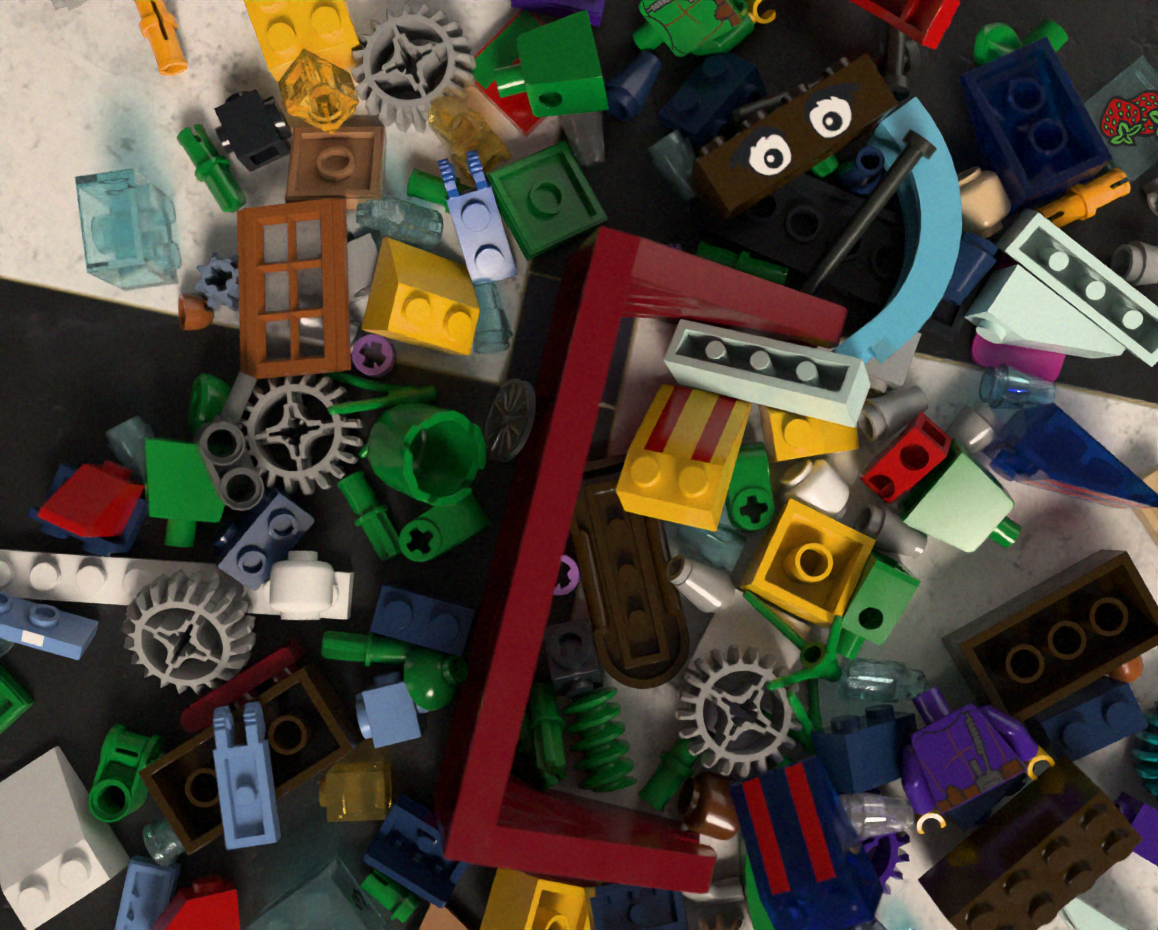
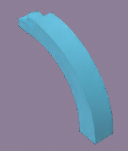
(932, 236)

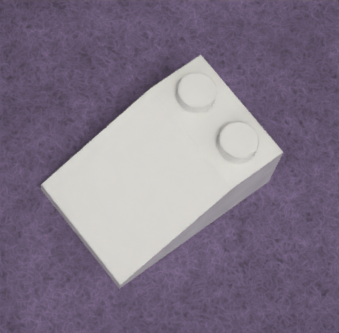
(51, 840)

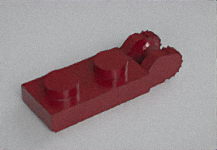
(241, 689)

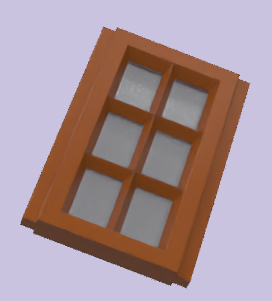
(293, 289)

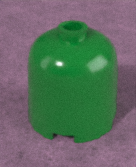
(426, 452)

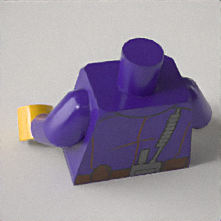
(962, 755)

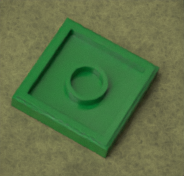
(545, 200)

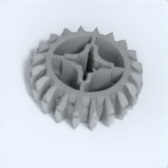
(381, 79)
(260, 436)
(160, 624)
(772, 731)

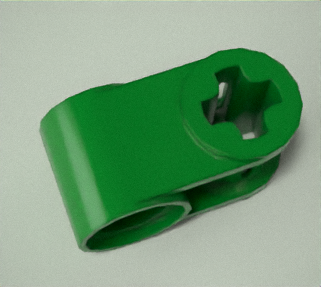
(752, 483)
(450, 528)
(120, 761)

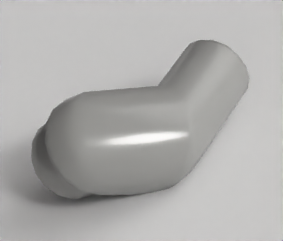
(720, 893)

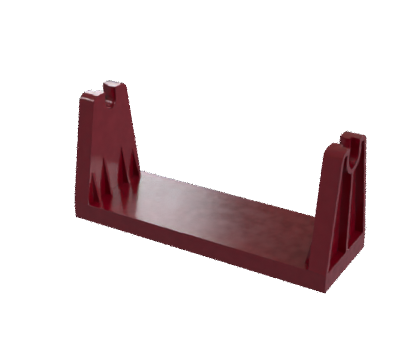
(478, 805)

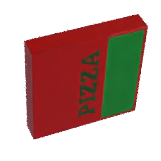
(503, 52)

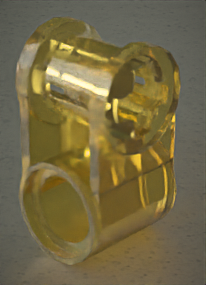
(469, 135)

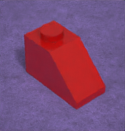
(94, 501)
(204, 906)

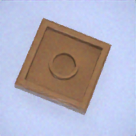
(337, 165)

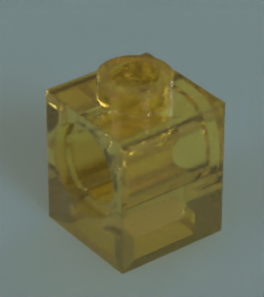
(318, 92)
(357, 791)

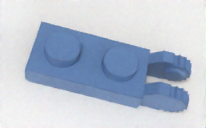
(245, 780)

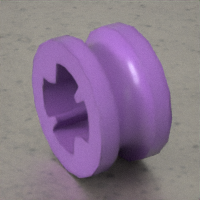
(361, 361)
(573, 575)

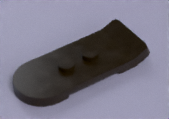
(622, 570)

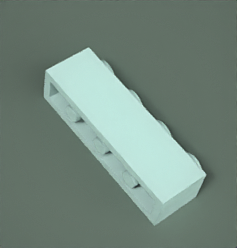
(1083, 283)
(769, 372)

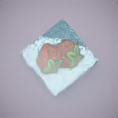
(1128, 118)

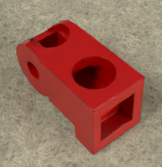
(906, 458)

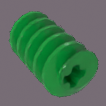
(600, 742)

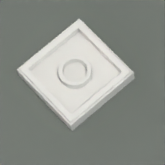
(746, 627)

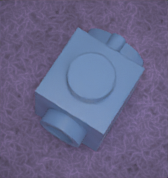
(389, 712)

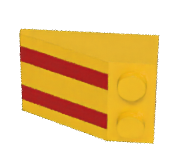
(684, 456)

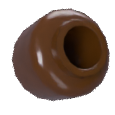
(709, 805)

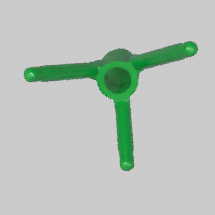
(395, 395)
(818, 659)
(809, 720)

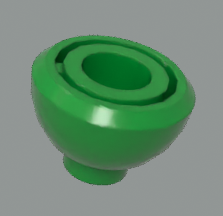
(206, 400)
(433, 677)

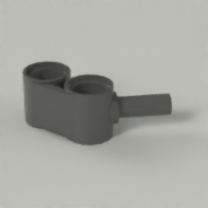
(237, 459)

